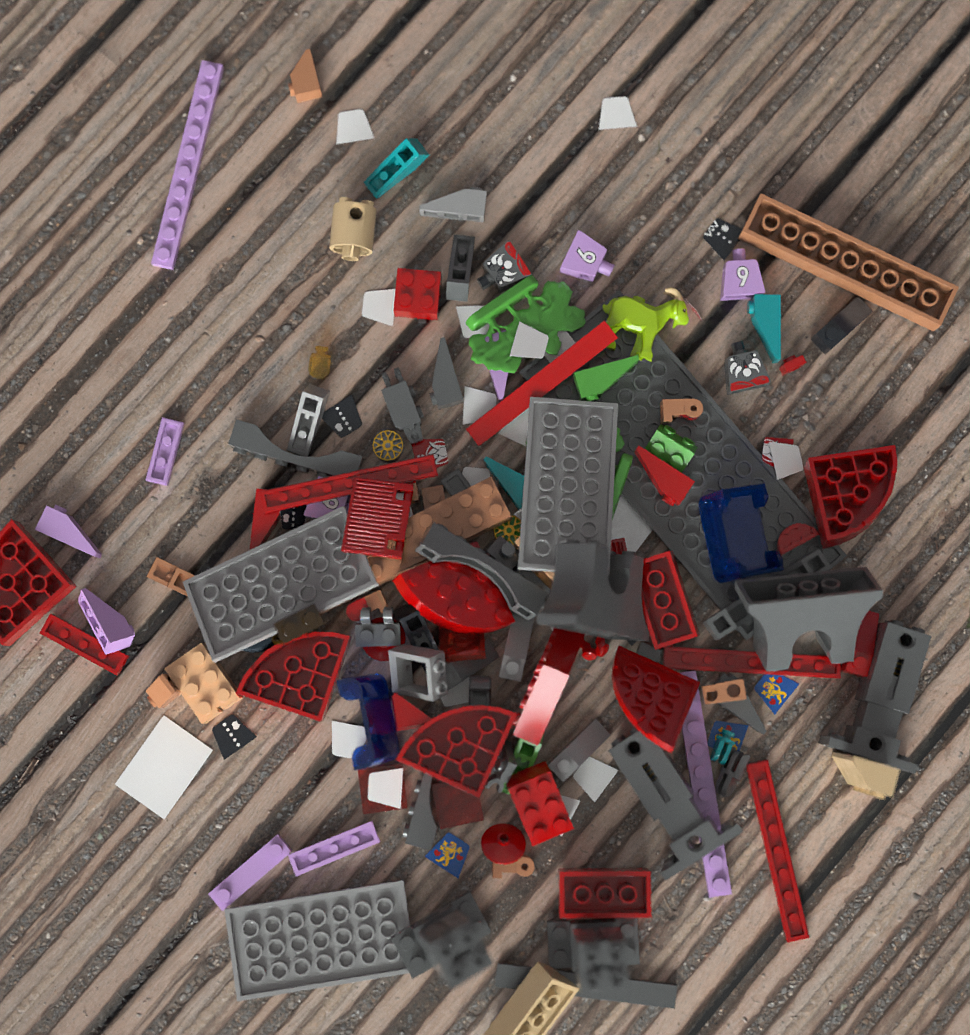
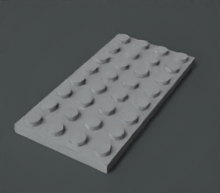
(567, 478)
(274, 580)
(317, 939)

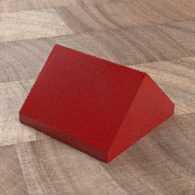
(406, 714)

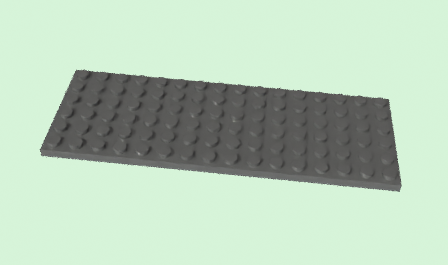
(720, 462)

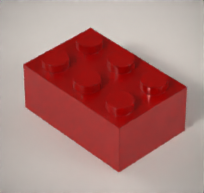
(539, 803)

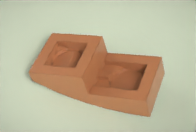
(169, 575)

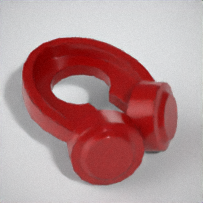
(589, 653)

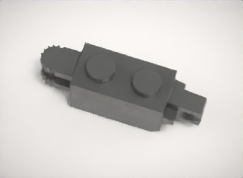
(402, 407)

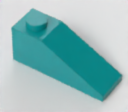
(396, 166)
(766, 319)
(509, 480)

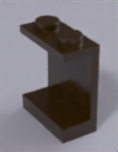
(296, 625)

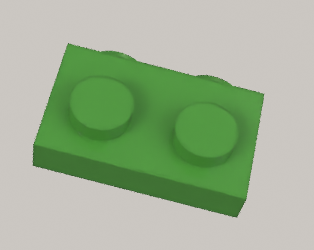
(671, 447)

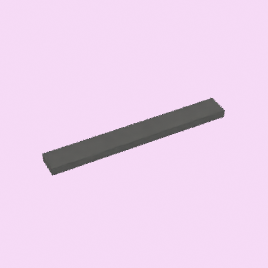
(640, 991)

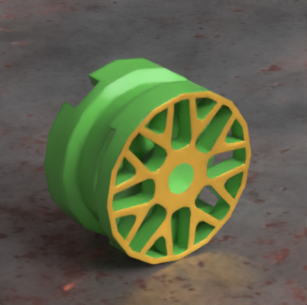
(509, 531)

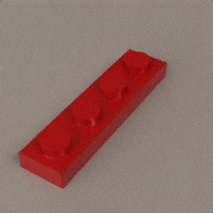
(82, 644)

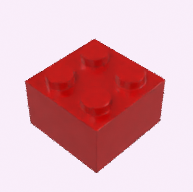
(417, 294)

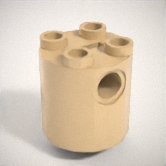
(350, 235)

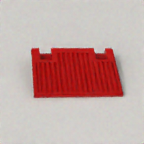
(377, 517)

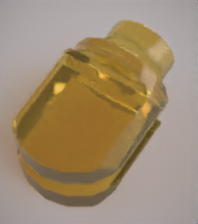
(319, 363)

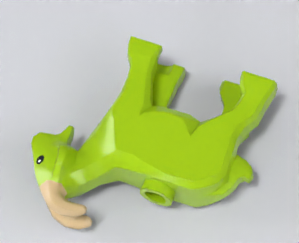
(644, 319)

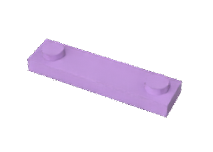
(334, 848)
(250, 872)

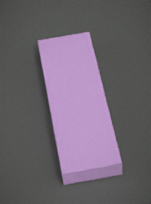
(165, 451)

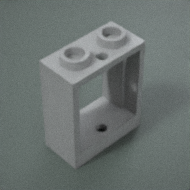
(402, 677)

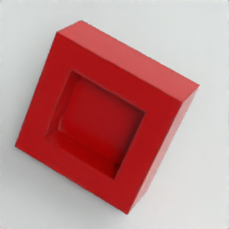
(792, 364)

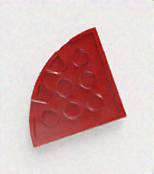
(652, 696)

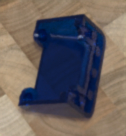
(737, 533)
(377, 717)

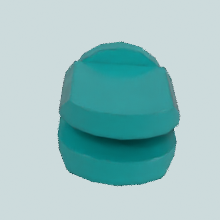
(722, 747)

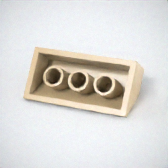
(866, 775)
(534, 1004)

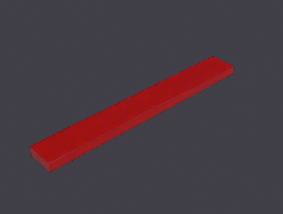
(542, 382)
(341, 484)
(746, 662)
(777, 851)

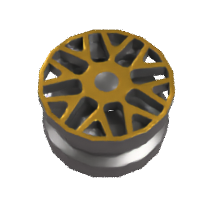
(388, 446)

